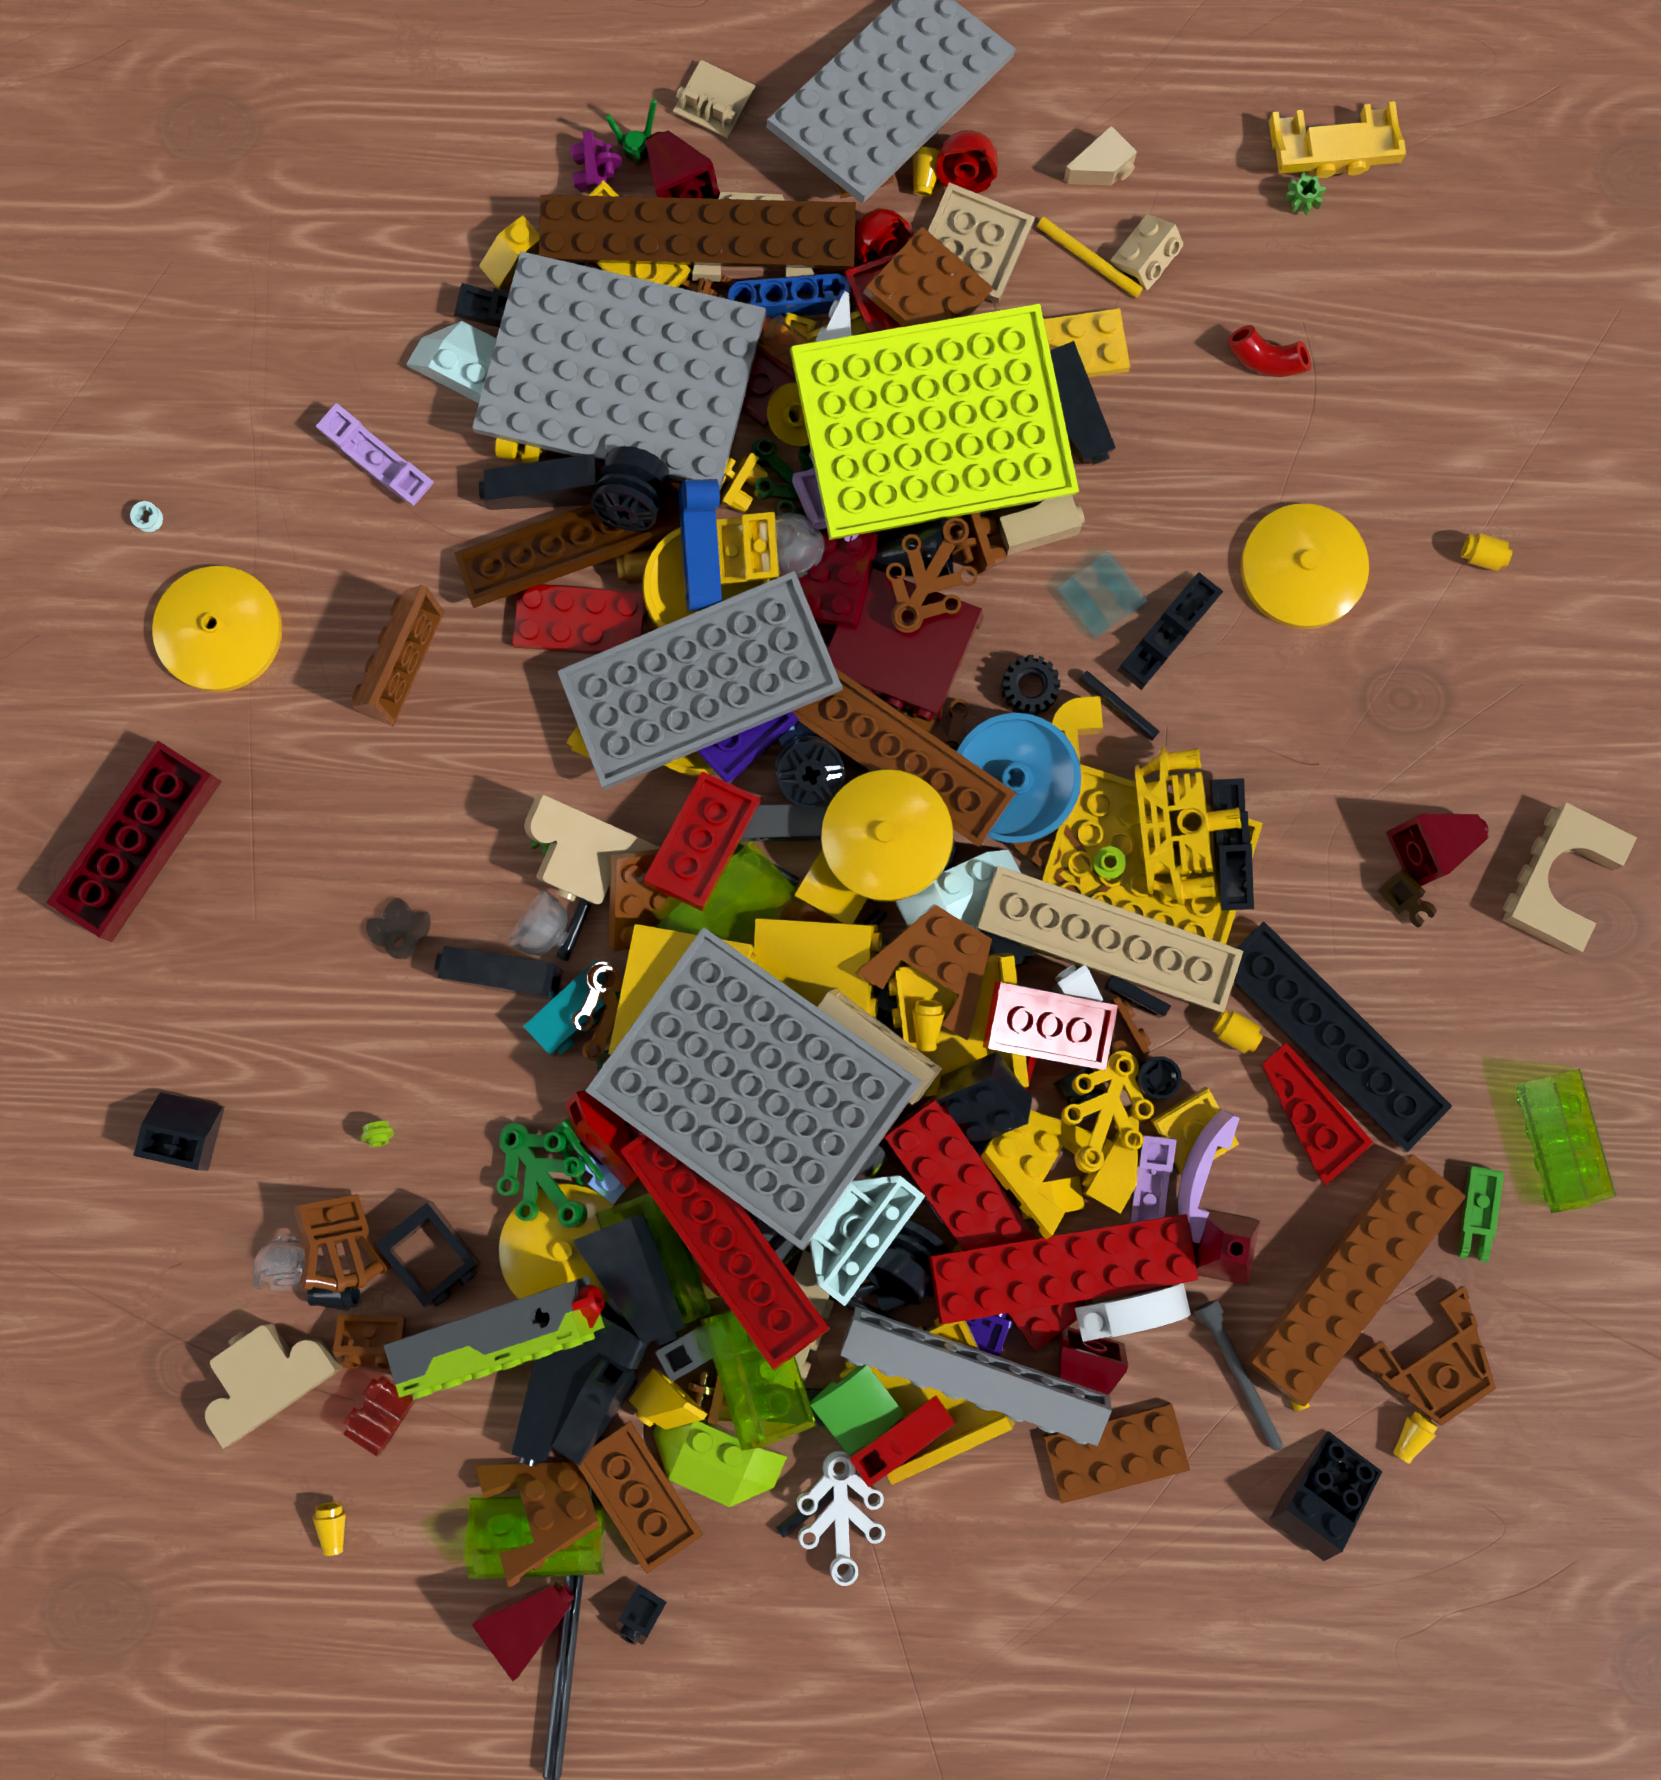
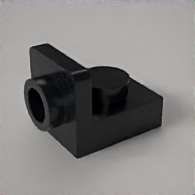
(639, 1616)

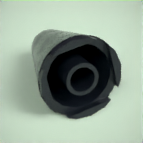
(891, 550)

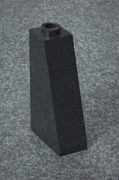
(1082, 415)
(541, 484)
(499, 972)
(634, 1277)
(549, 1399)

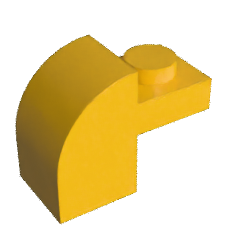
(1079, 717)

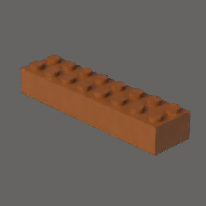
(1354, 1279)

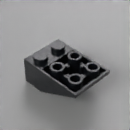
(1326, 1497)

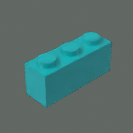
(553, 1024)

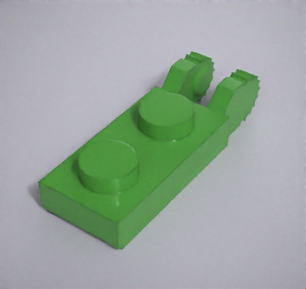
(1480, 1211)

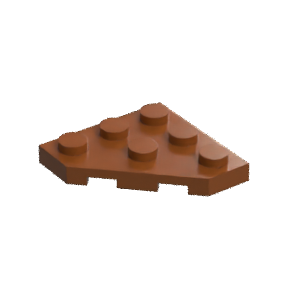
(632, 900)

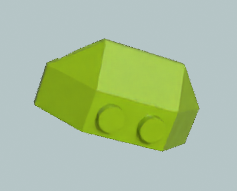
(712, 1462)

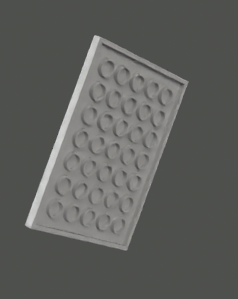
(617, 363)
(753, 1088)

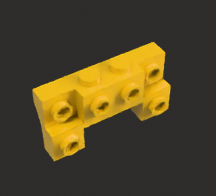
(1340, 147)

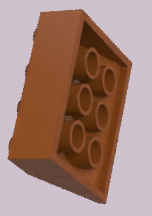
(398, 655)

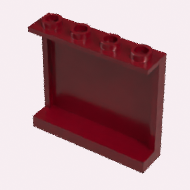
(899, 666)

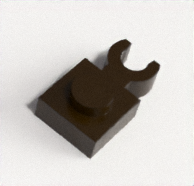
(1405, 893)

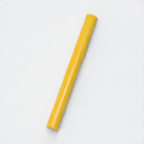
(1089, 257)

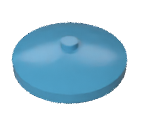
(1036, 764)

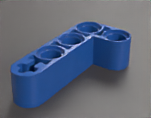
(788, 290)
(699, 541)

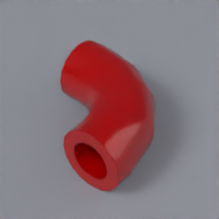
(1268, 358)

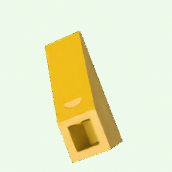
(1118, 1175)

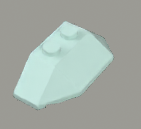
(455, 358)
(959, 889)
(860, 1232)

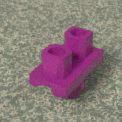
(598, 161)

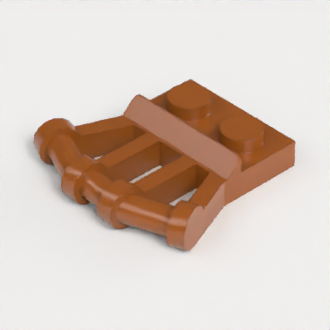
(333, 1223)

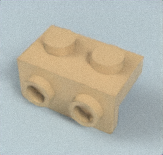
(1148, 250)

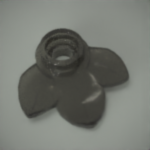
(396, 924)

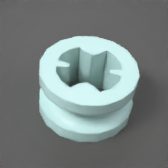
(155, 519)

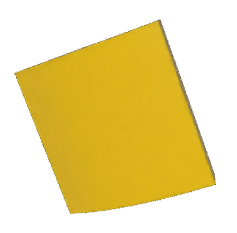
(747, 548)
(828, 894)

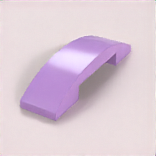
(374, 455)
(1216, 1133)
(1153, 1176)

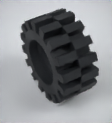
(1036, 667)

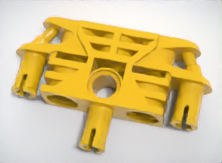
(1157, 825)

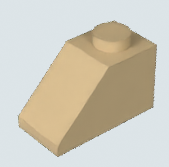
(1102, 161)

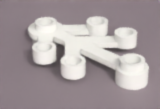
(839, 1511)

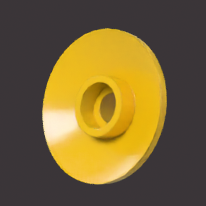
(780, 404)

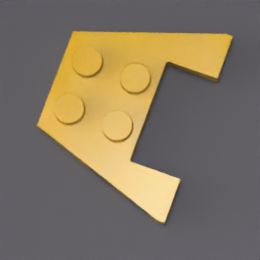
(1024, 1159)

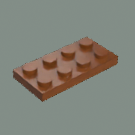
(1129, 1453)
(639, 1497)

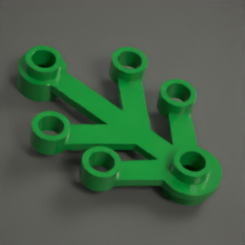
(537, 1172)

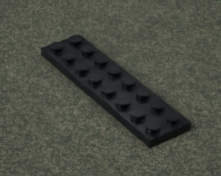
(1337, 1039)

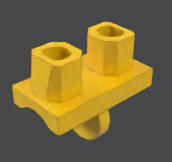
(746, 471)

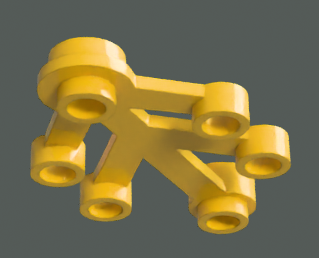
(1109, 1107)

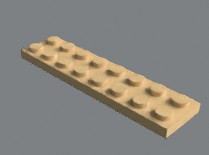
(1109, 939)

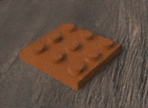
(927, 284)

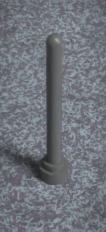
(1211, 1316)

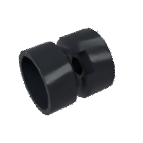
(1158, 1078)
(1066, 1092)

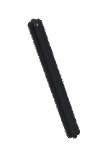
(562, 1683)

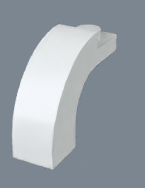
(1133, 1313)

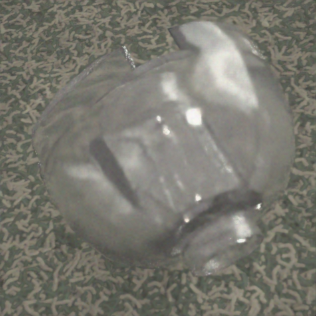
(797, 544)
(541, 926)
(280, 1264)

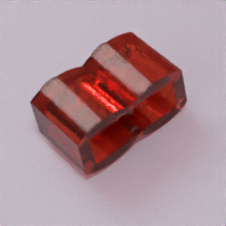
(379, 1415)

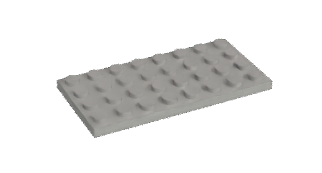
(890, 91)
(699, 680)

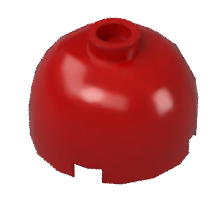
(967, 161)
(880, 235)

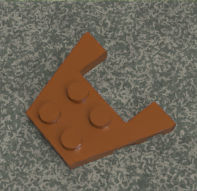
(946, 953)
(1446, 1376)
(555, 1508)

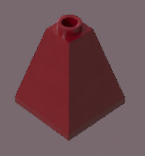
(680, 169)
(1436, 843)
(1214, 1254)
(1091, 1363)
(522, 1624)

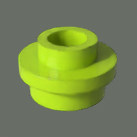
(1102, 870)
(377, 1134)

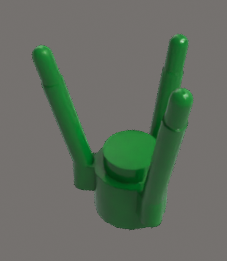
(635, 141)
(572, 1143)

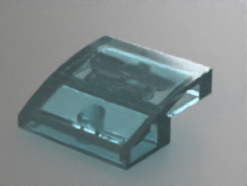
(1102, 594)

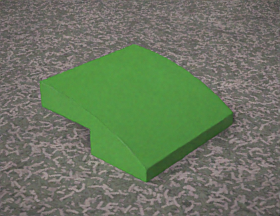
(856, 1409)

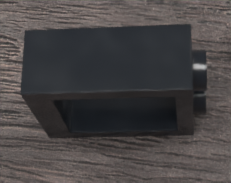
(409, 1227)

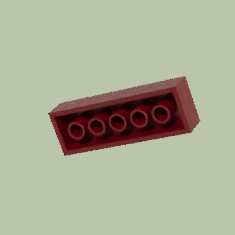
(133, 842)

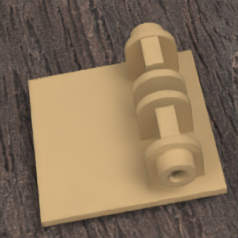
(713, 98)

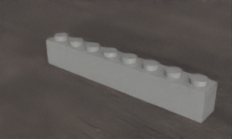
(976, 1377)

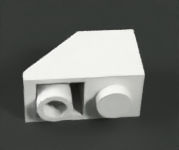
(1077, 984)

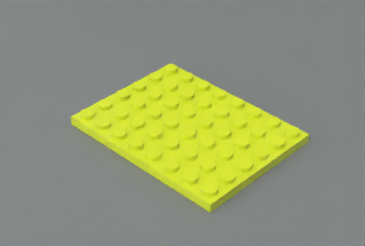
(934, 421)

